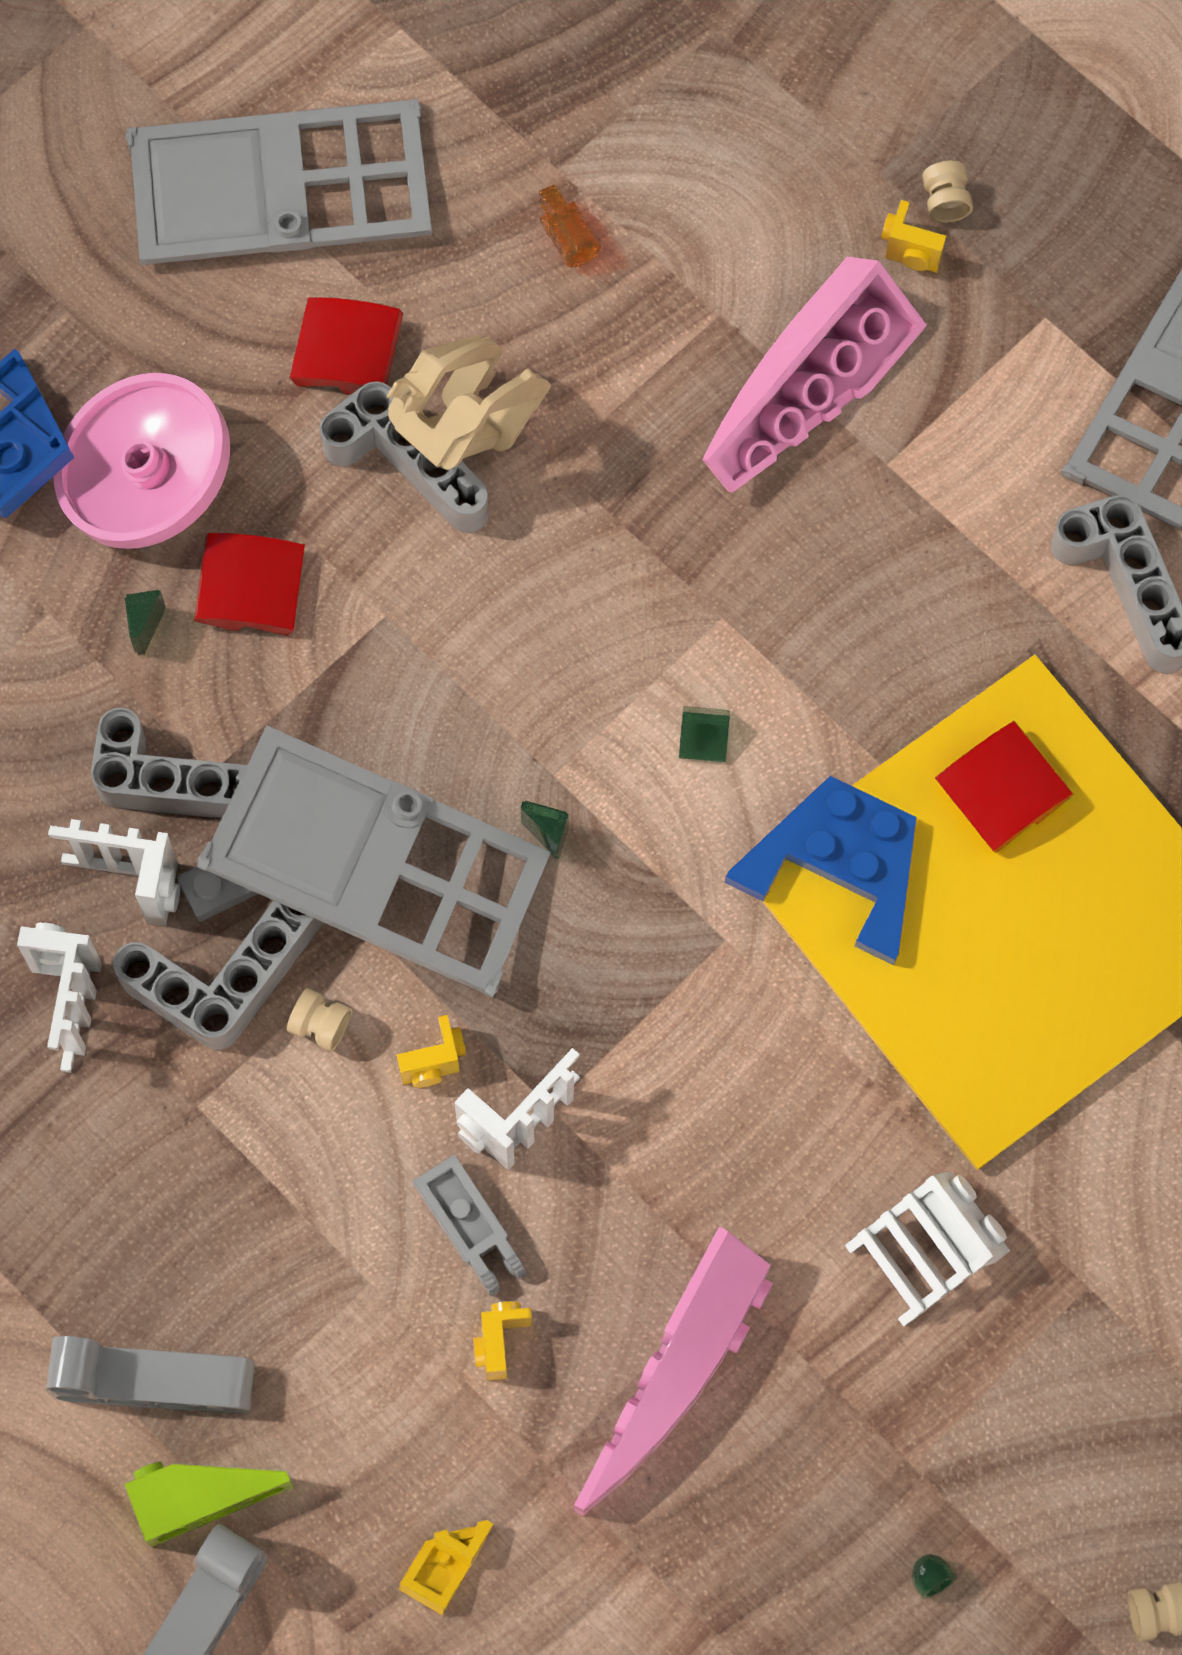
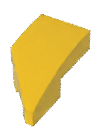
(443, 1565)

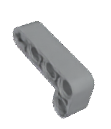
(378, 431)
(1131, 584)
(145, 770)
(96, 1374)
(212, 1597)

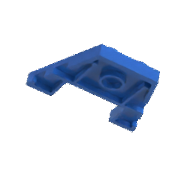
(29, 437)
(849, 842)

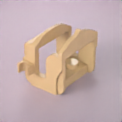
(468, 422)

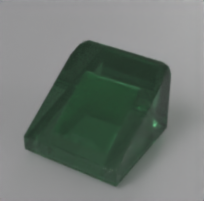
(143, 616)
(704, 733)
(546, 825)

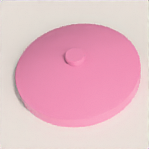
(143, 460)

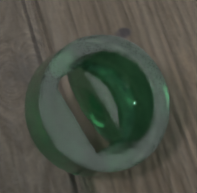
(932, 1575)

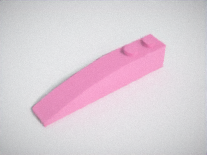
(816, 366)
(693, 1347)

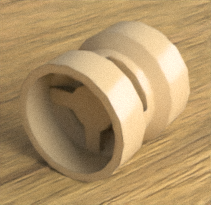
(948, 196)
(314, 1017)
(1156, 1611)

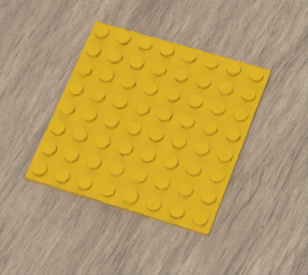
(1015, 964)

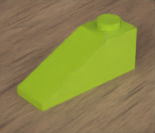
(187, 1497)

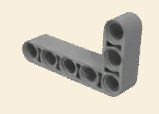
(219, 996)

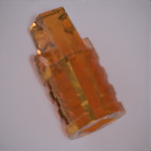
(567, 228)

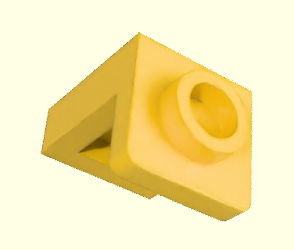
(912, 245)
(427, 1065)
(489, 1348)

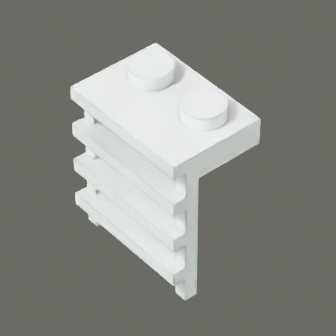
(150, 860)
(72, 957)
(487, 1130)
(956, 1226)

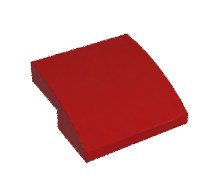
(345, 343)
(249, 582)
(1004, 786)

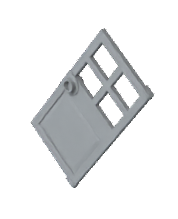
(243, 183)
(1156, 367)
(339, 840)

